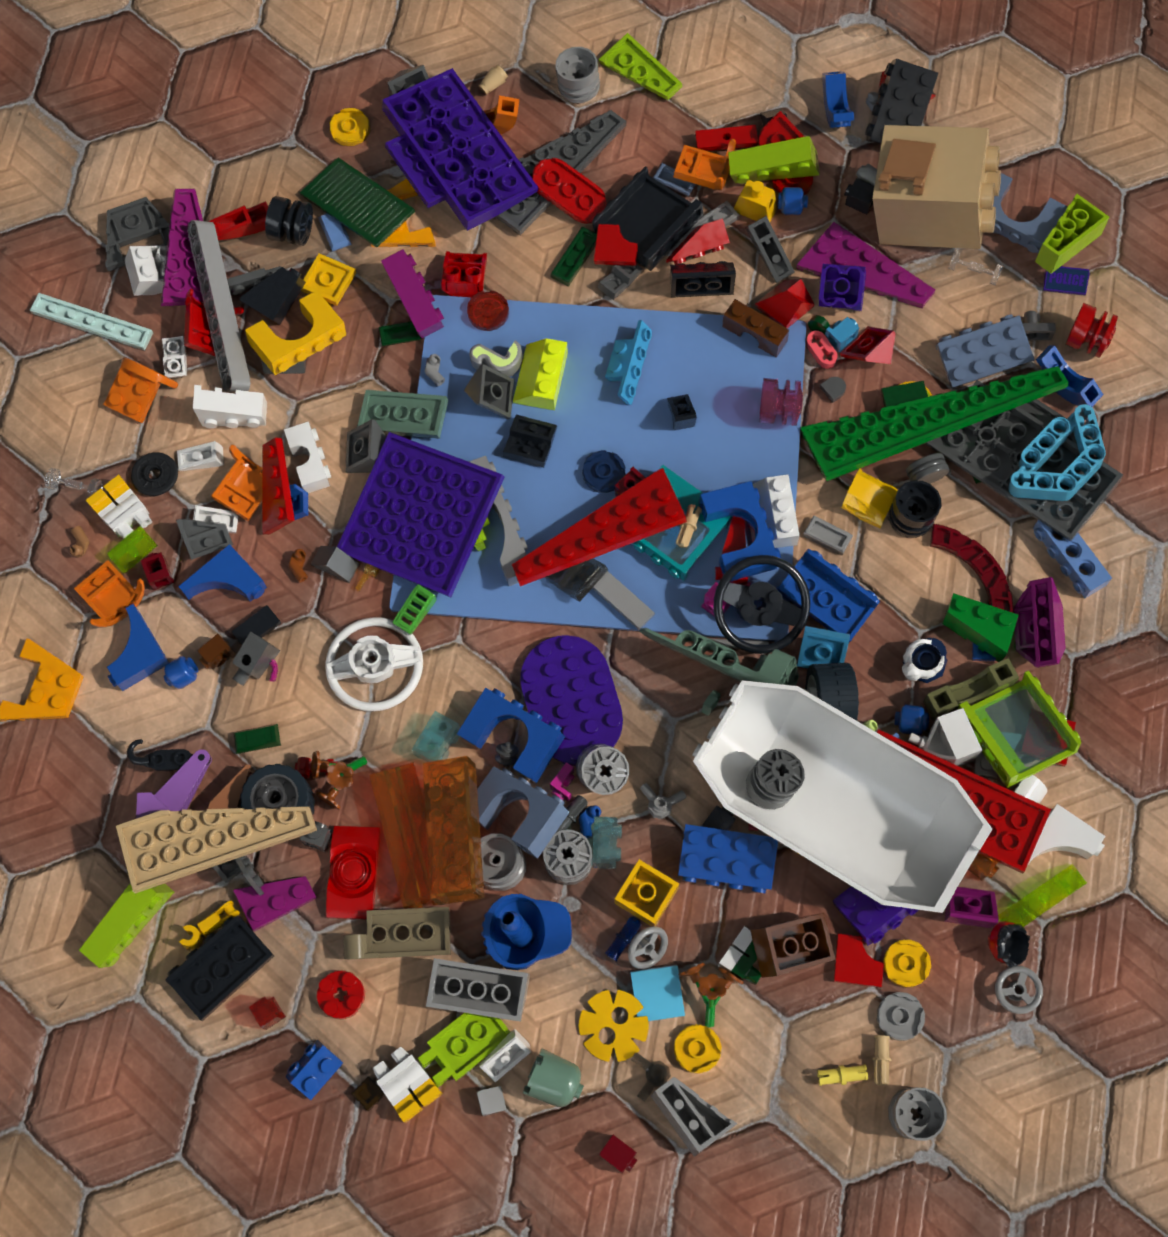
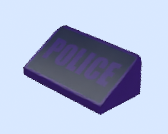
(1067, 280)

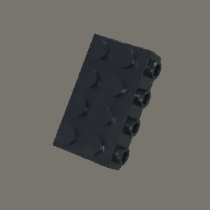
(902, 98)
(219, 967)

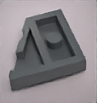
(203, 536)

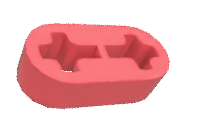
(817, 352)

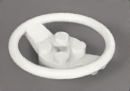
(388, 658)

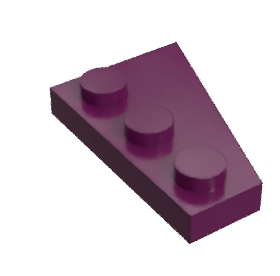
(277, 901)

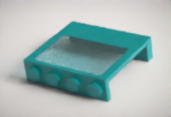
(663, 546)

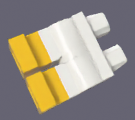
(125, 514)
(400, 1079)

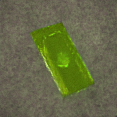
(132, 549)

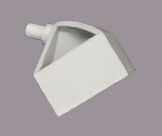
(950, 739)

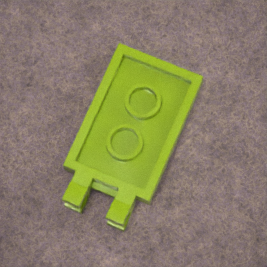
(463, 1045)

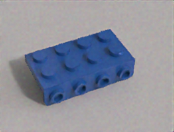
(834, 598)
(728, 858)

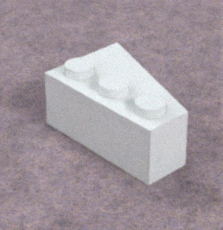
(229, 409)

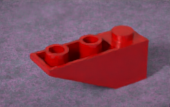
(702, 238)

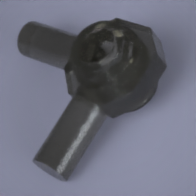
(656, 1074)

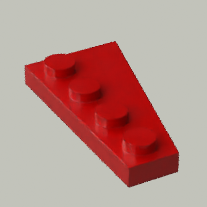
(276, 495)

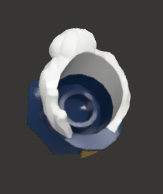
(924, 660)

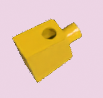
(756, 201)

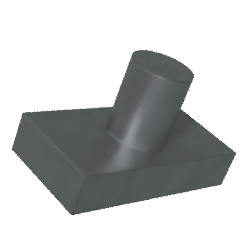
(1037, 330)

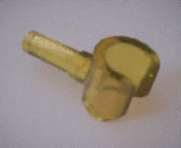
(368, 570)

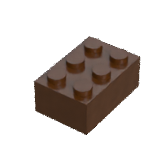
(792, 945)

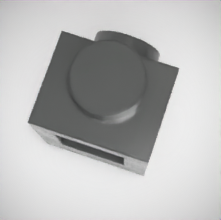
(319, 839)

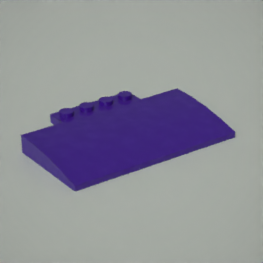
(454, 151)

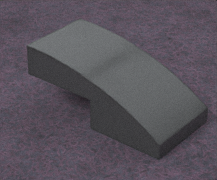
(619, 280)

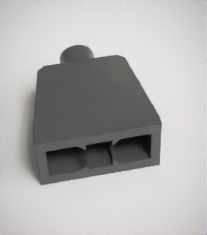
(253, 658)

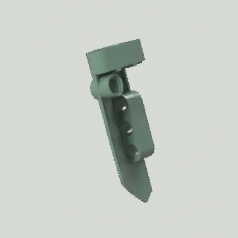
(774, 668)

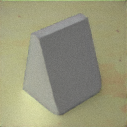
(491, 1101)

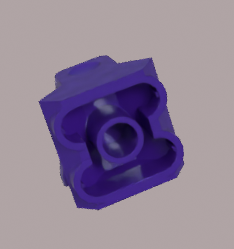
(842, 286)

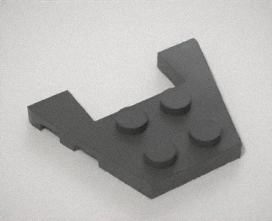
(131, 224)

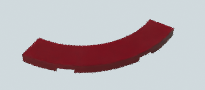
(979, 560)

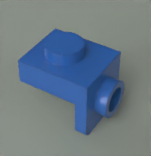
(299, 501)

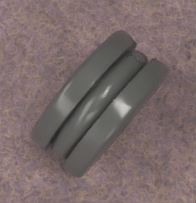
(928, 469)

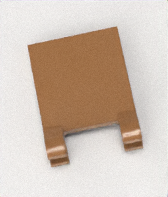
(908, 162)

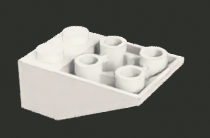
(146, 269)

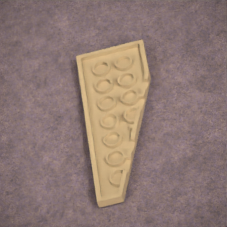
(189, 841)

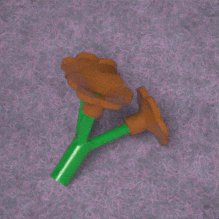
(339, 775)
(711, 988)

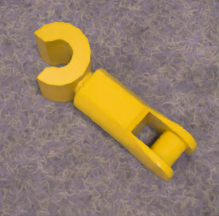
(207, 926)

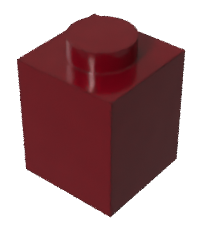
(619, 1154)

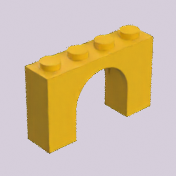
(282, 353)

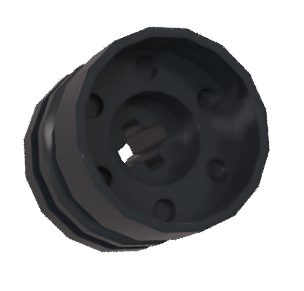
(289, 220)
(915, 498)

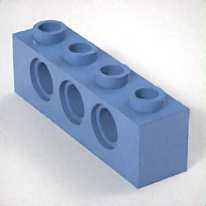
(1084, 559)

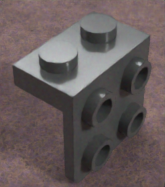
(240, 865)

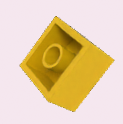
(646, 893)

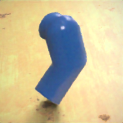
(586, 819)

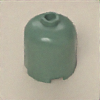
(554, 1080)

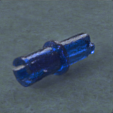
(623, 938)

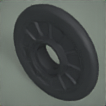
(159, 485)

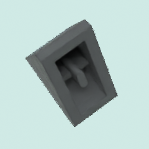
(335, 562)

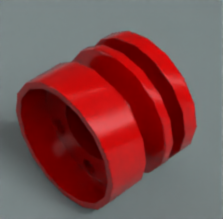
(1092, 330)

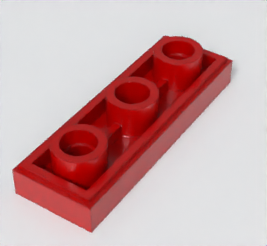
(719, 138)

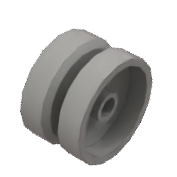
(511, 865)

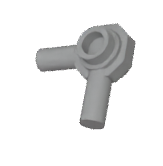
(659, 805)

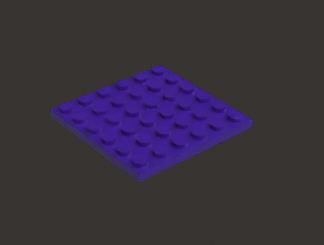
(420, 514)

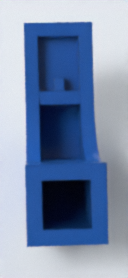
(835, 99)

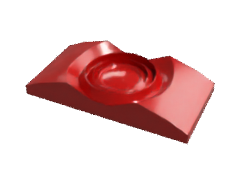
(352, 872)

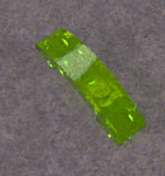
(1044, 897)

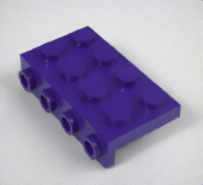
(869, 916)

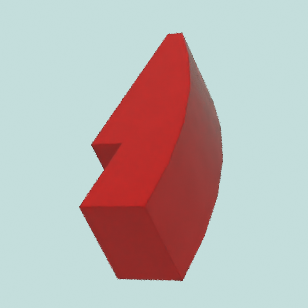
(241, 222)

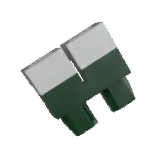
(741, 958)

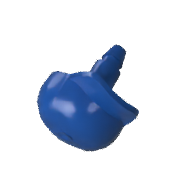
(525, 931)

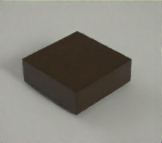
(368, 1093)

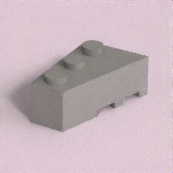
(691, 1116)

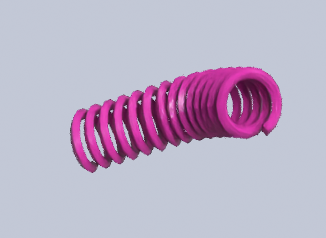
(273, 676)

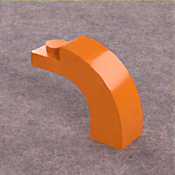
(504, 114)

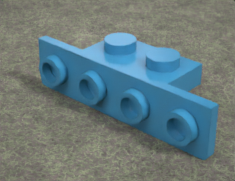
(628, 361)

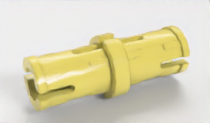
(842, 1075)

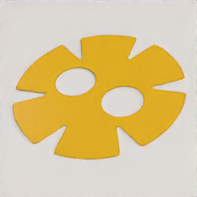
(633, 1028)

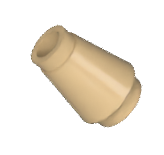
(493, 79)

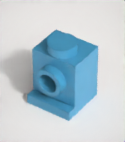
(842, 333)

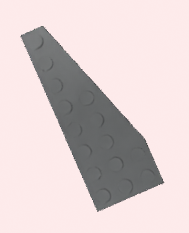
(576, 150)

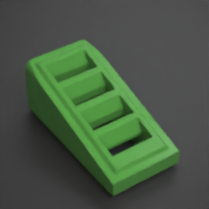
(408, 605)

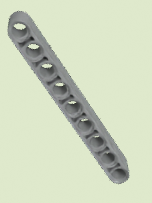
(218, 306)

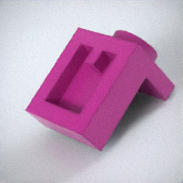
(562, 779)

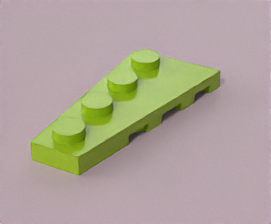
(638, 65)

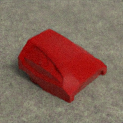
(463, 274)

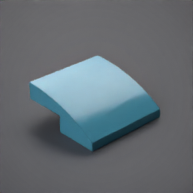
(658, 992)

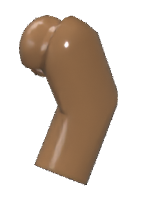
(82, 543)

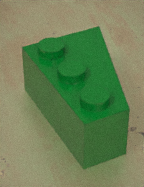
(982, 624)

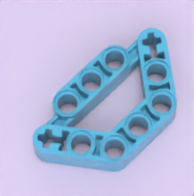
(1027, 472)

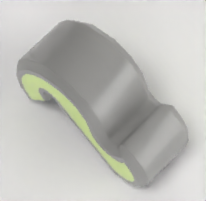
(507, 365)

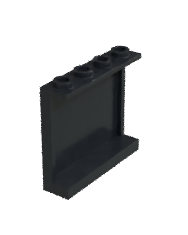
(650, 217)

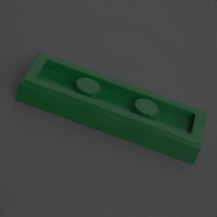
(575, 256)

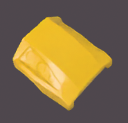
(869, 499)

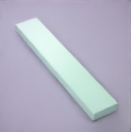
(91, 321)

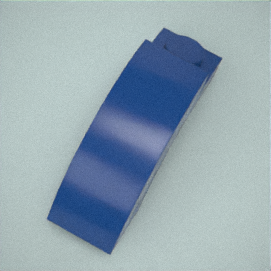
(1079, 389)

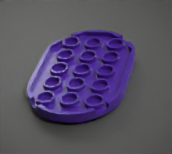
(572, 687)

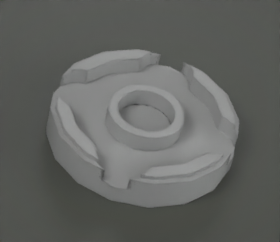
(900, 1016)

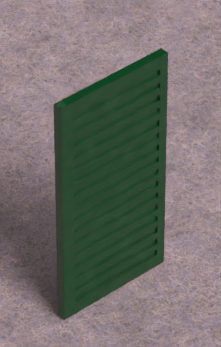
(357, 202)

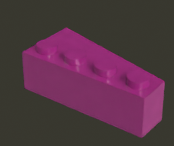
(412, 293)

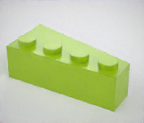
(775, 161)
(1073, 232)
(123, 924)

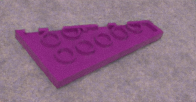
(179, 266)
(882, 274)

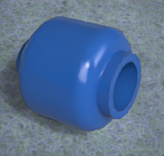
(792, 201)
(180, 672)
(912, 719)

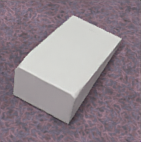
(200, 457)
(217, 515)
(506, 1055)

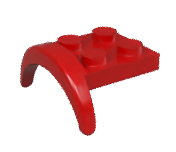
(197, 330)

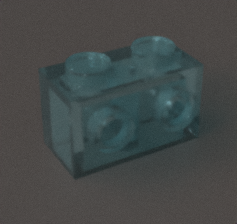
(436, 738)
(605, 842)

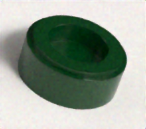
(818, 323)

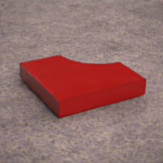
(613, 248)
(854, 964)

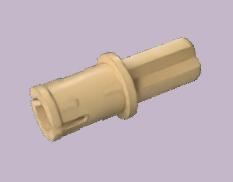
(688, 527)
(881, 1060)

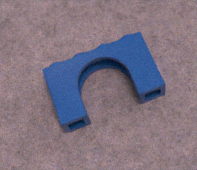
(742, 502)
(542, 737)

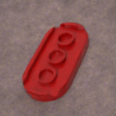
(569, 190)

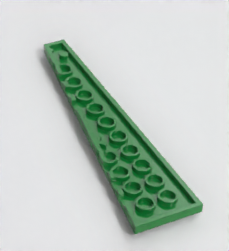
(874, 436)

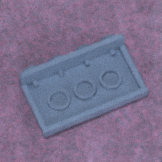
(985, 351)

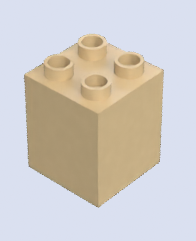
(955, 195)

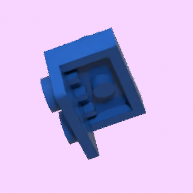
(313, 1069)

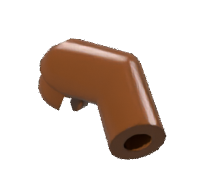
(296, 565)

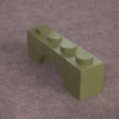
(986, 683)

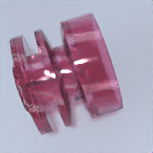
(780, 401)

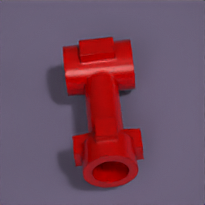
(303, 766)

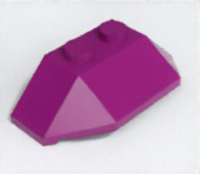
(1040, 624)

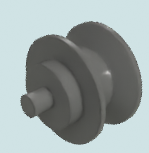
(506, 754)

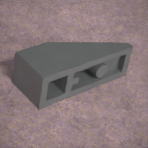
(770, 249)

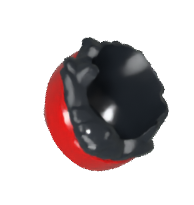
(1009, 943)

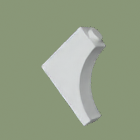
(1068, 833)

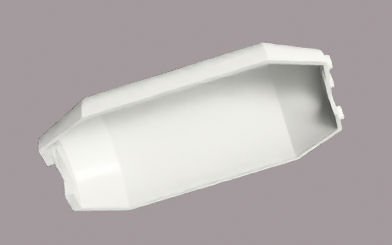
(864, 802)

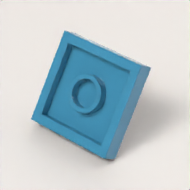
(822, 647)

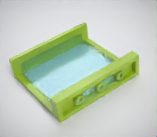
(1021, 730)

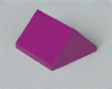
(972, 908)

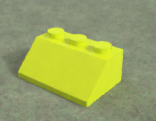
(541, 374)

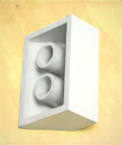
(780, 511)

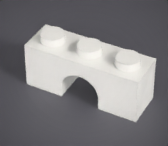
(303, 441)

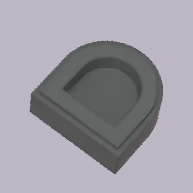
(833, 388)

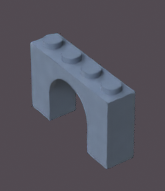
(1030, 233)
(544, 812)

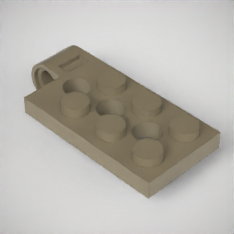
(366, 947)

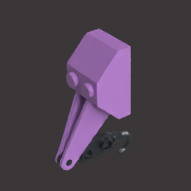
(180, 788)

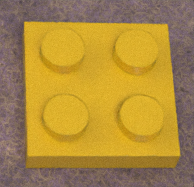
(328, 278)

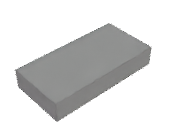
(828, 535)

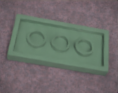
(405, 413)

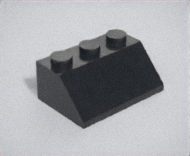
(702, 279)

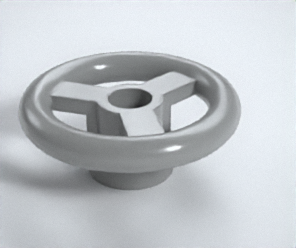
(645, 945)
(1010, 990)

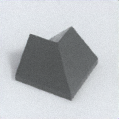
(406, 79)
(491, 390)
(363, 447)

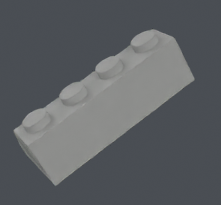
(477, 989)

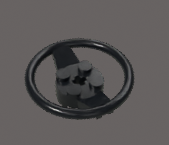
(772, 608)

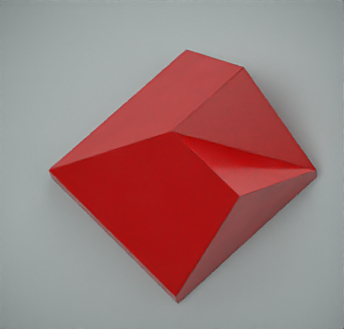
(786, 302)
(871, 346)

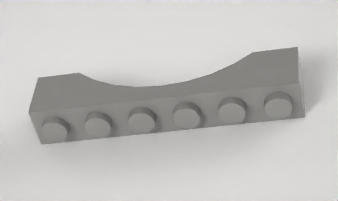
(514, 547)

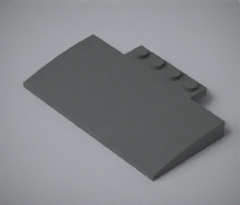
(993, 452)

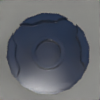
(603, 471)

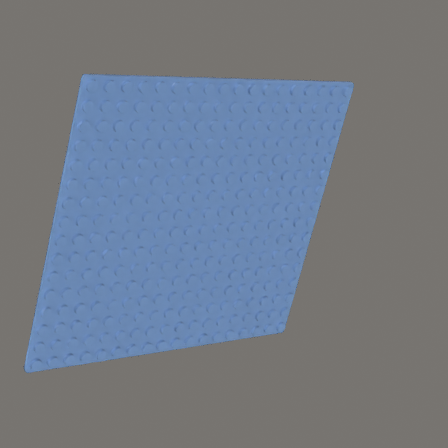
(722, 450)

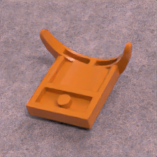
(704, 167)
(135, 389)
(241, 487)
(109, 594)

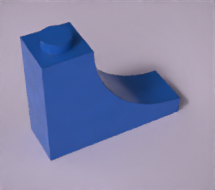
(227, 572)
(140, 657)

